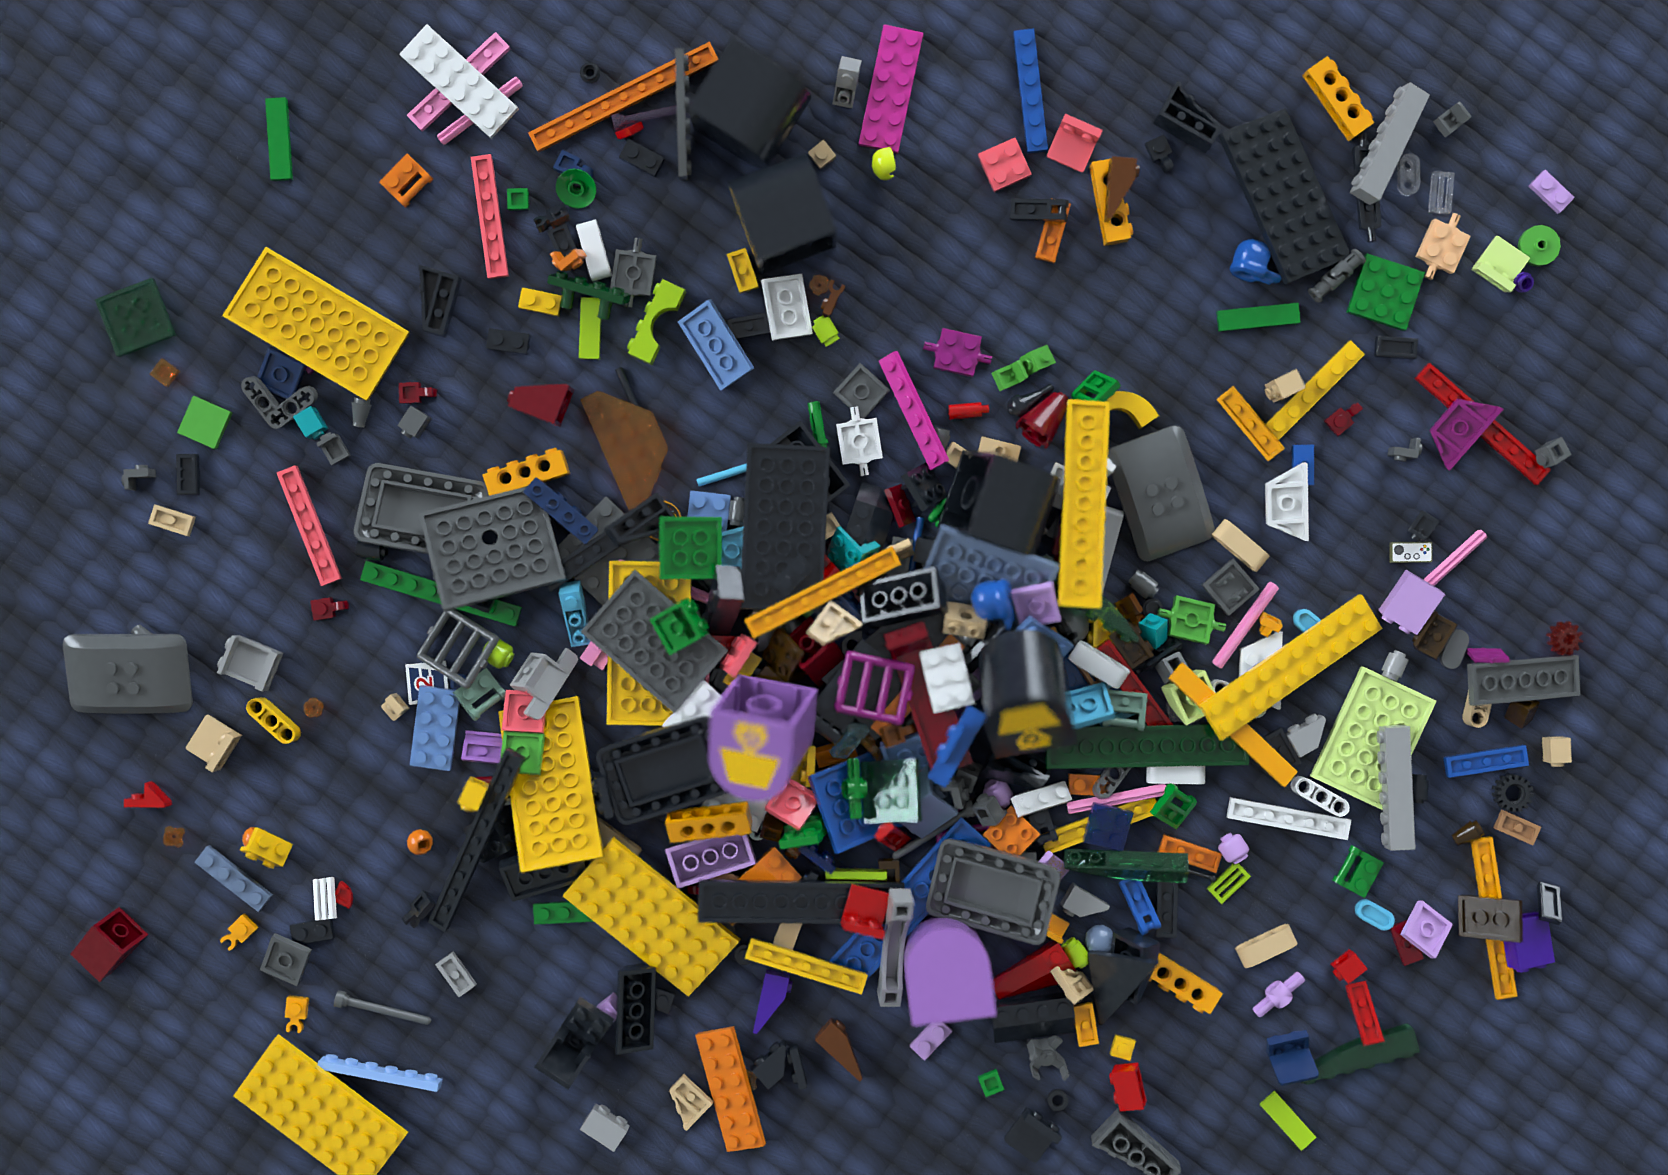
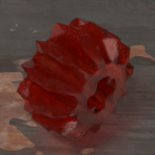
(1561, 631)

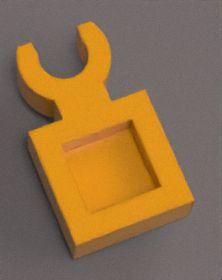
(240, 930)
(296, 1010)

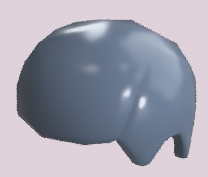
(1098, 938)

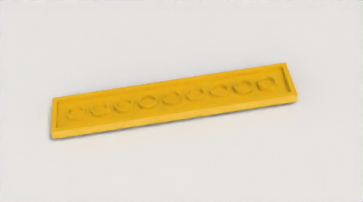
(1083, 504)
(1290, 667)

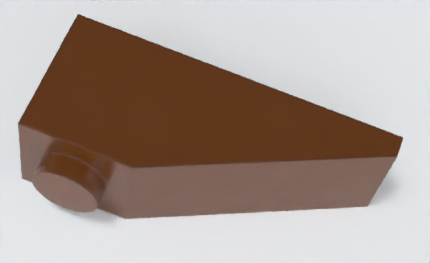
(1120, 178)
(837, 1043)

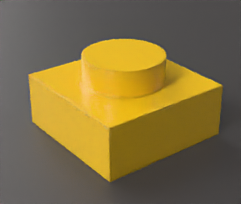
(1122, 1047)

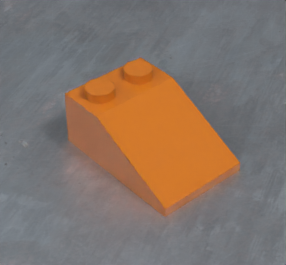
(771, 867)

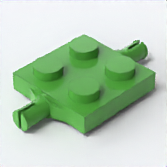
(1191, 620)

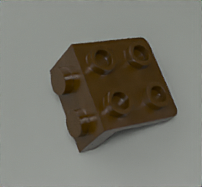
(784, 656)

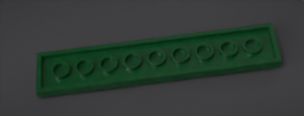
(1148, 748)

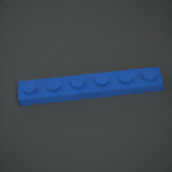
(1030, 91)

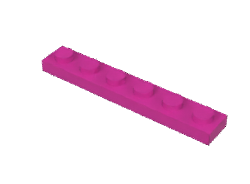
(913, 410)

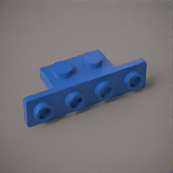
(956, 746)

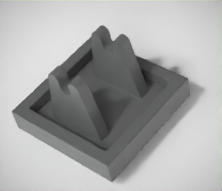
(1230, 586)

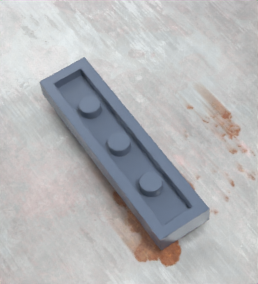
(233, 878)

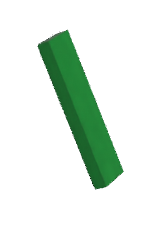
(279, 139)
(1258, 317)

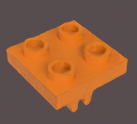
(1012, 833)

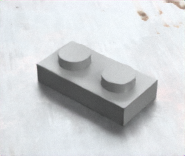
(456, 974)

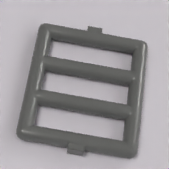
(452, 672)

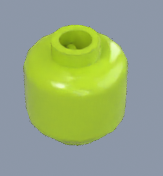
(501, 655)

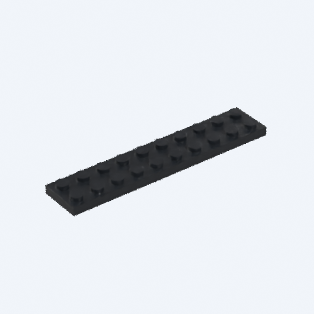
(778, 900)

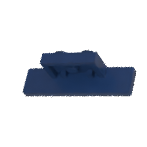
(557, 507)

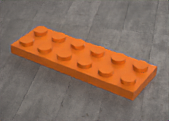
(730, 1089)

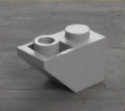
(846, 82)
(1306, 736)

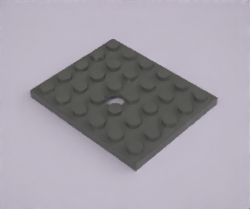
(479, 572)

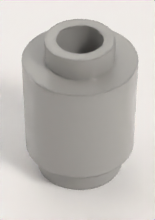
(1394, 665)

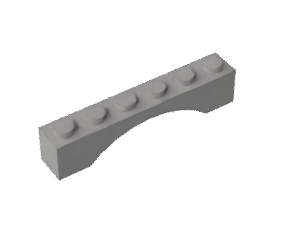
(891, 965)

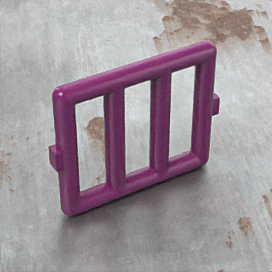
(859, 709)

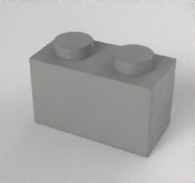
(605, 1127)

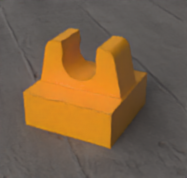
(1269, 624)

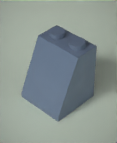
(935, 804)

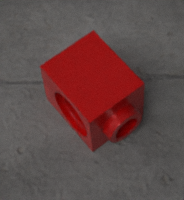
(1348, 967)

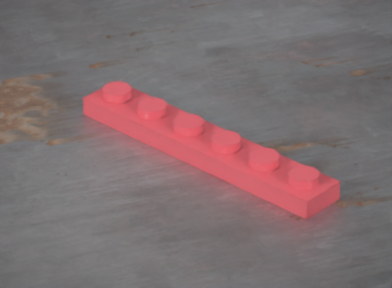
(489, 216)
(309, 525)

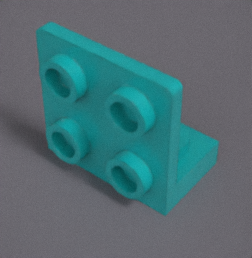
(846, 552)

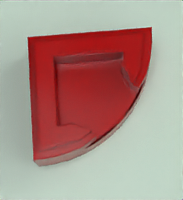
(630, 130)
(344, 895)

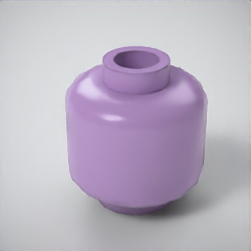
(1000, 790)
(1233, 848)

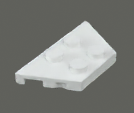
(1288, 502)
(1257, 652)

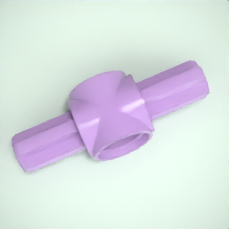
(1278, 994)

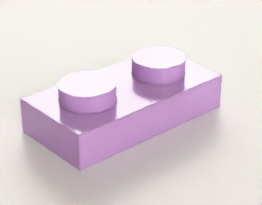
(1551, 191)
(930, 1039)

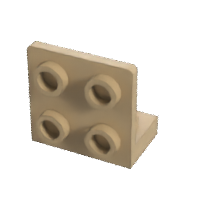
(213, 742)

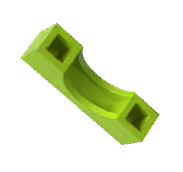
(667, 298)

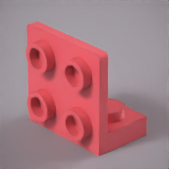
(1074, 143)

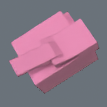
(595, 656)

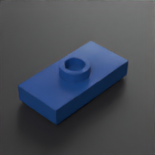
(1304, 454)

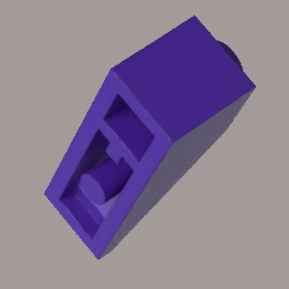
(773, 993)

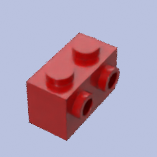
(1128, 1087)

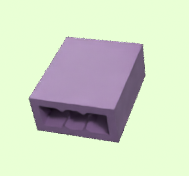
(1411, 603)

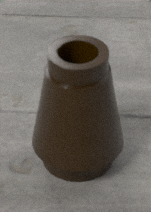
(1469, 832)

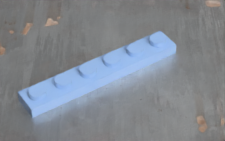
(386, 1074)

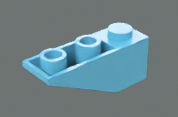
(574, 611)

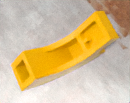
(1134, 405)

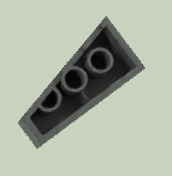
(1130, 1143)

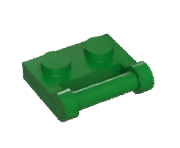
(1098, 384)
(1169, 811)
(1363, 874)

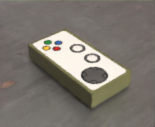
(1410, 552)

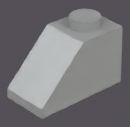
(1081, 902)

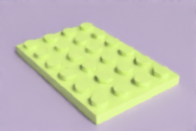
(1352, 747)

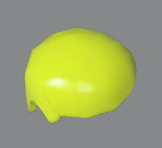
(883, 163)

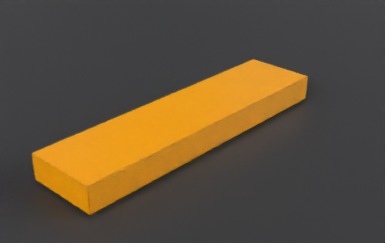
(1250, 423)

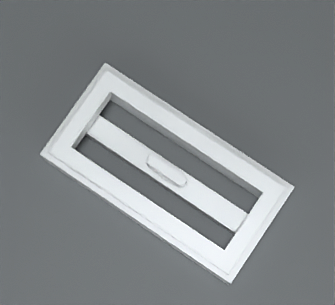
(321, 898)

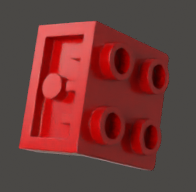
(865, 911)

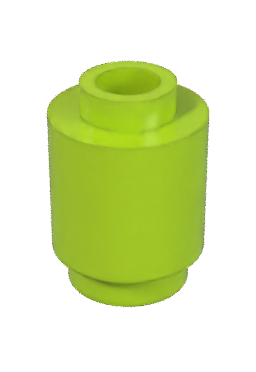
(825, 330)
(1075, 952)

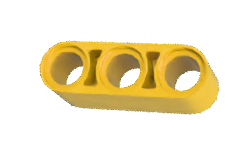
(264, 716)

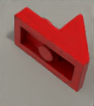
(152, 797)

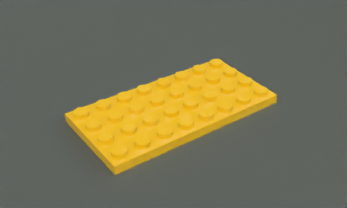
(316, 324)
(626, 698)
(557, 810)
(650, 917)
(319, 1111)

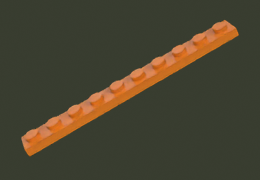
(619, 99)

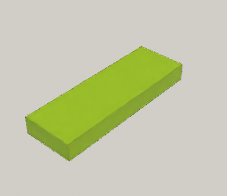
(589, 329)
(858, 874)
(1287, 1120)

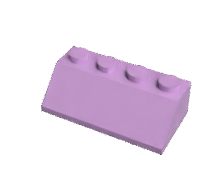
(709, 858)

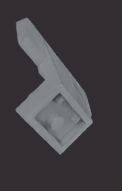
(543, 679)

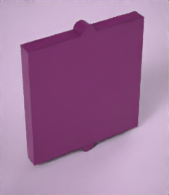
(1491, 655)

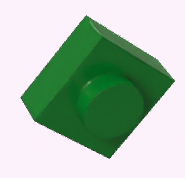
(518, 199)
(991, 1083)

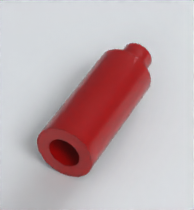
(967, 410)

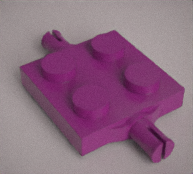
(957, 352)

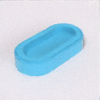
(1304, 619)
(1374, 914)

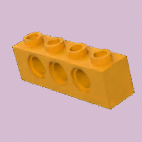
(1327, 95)
(1110, 233)
(557, 469)
(709, 822)
(1208, 994)

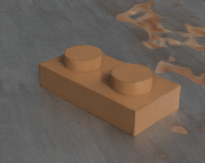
(1517, 827)

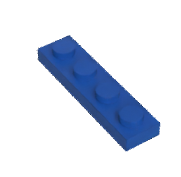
(1486, 761)

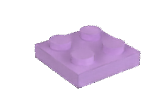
(1038, 602)
(1426, 929)

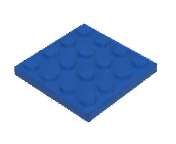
(834, 808)

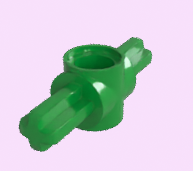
(854, 788)

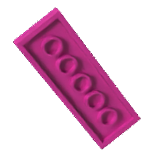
(890, 88)

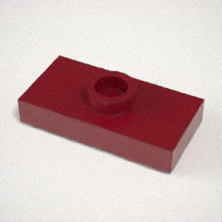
(900, 505)
(1406, 950)

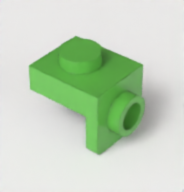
(1037, 359)
(1010, 375)

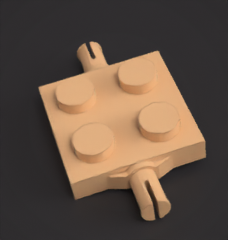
(1442, 246)

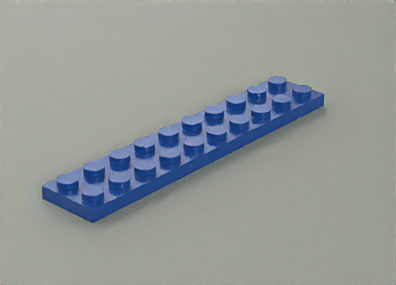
(864, 951)

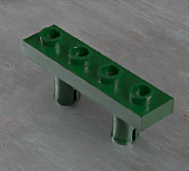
(597, 289)

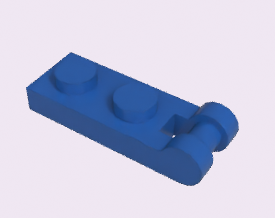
(1140, 905)

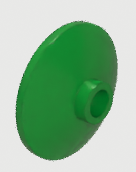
(574, 196)

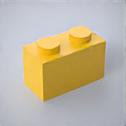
(473, 794)

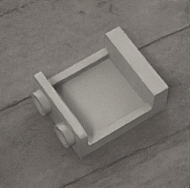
(249, 662)

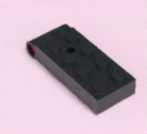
(827, 720)
(535, 882)

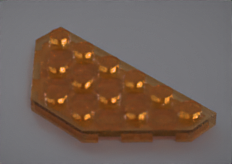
(629, 442)

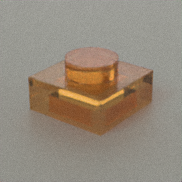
(164, 372)

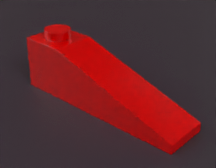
(1032, 971)

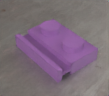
(482, 747)

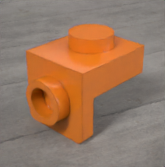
(572, 260)

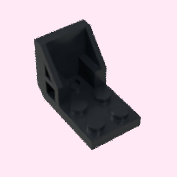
(574, 1043)

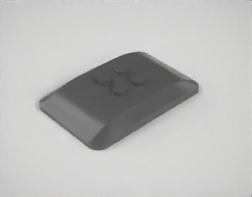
(1161, 493)
(395, 498)
(128, 673)
(993, 890)

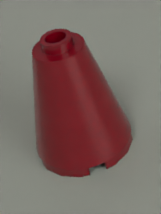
(1043, 420)

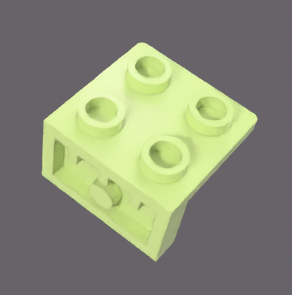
(1501, 264)

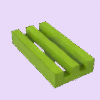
(1223, 876)

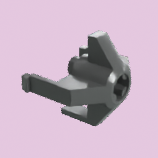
(1044, 1053)

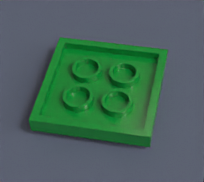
(1385, 292)
(689, 547)

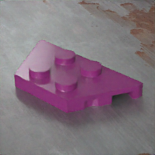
(1461, 428)

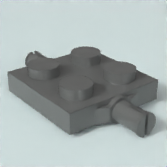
(634, 271)

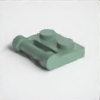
(482, 684)
(1127, 703)

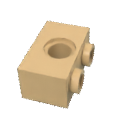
(1284, 386)
(963, 621)

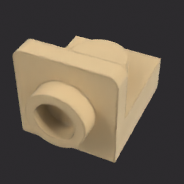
(394, 706)

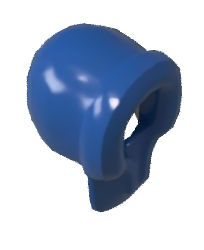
(1251, 263)
(994, 601)

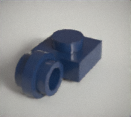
(568, 161)

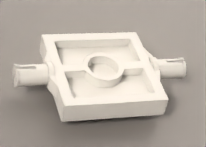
(859, 441)

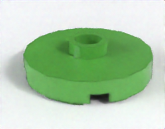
(1529, 242)

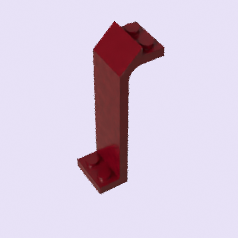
(931, 726)

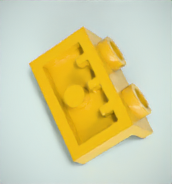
(805, 768)

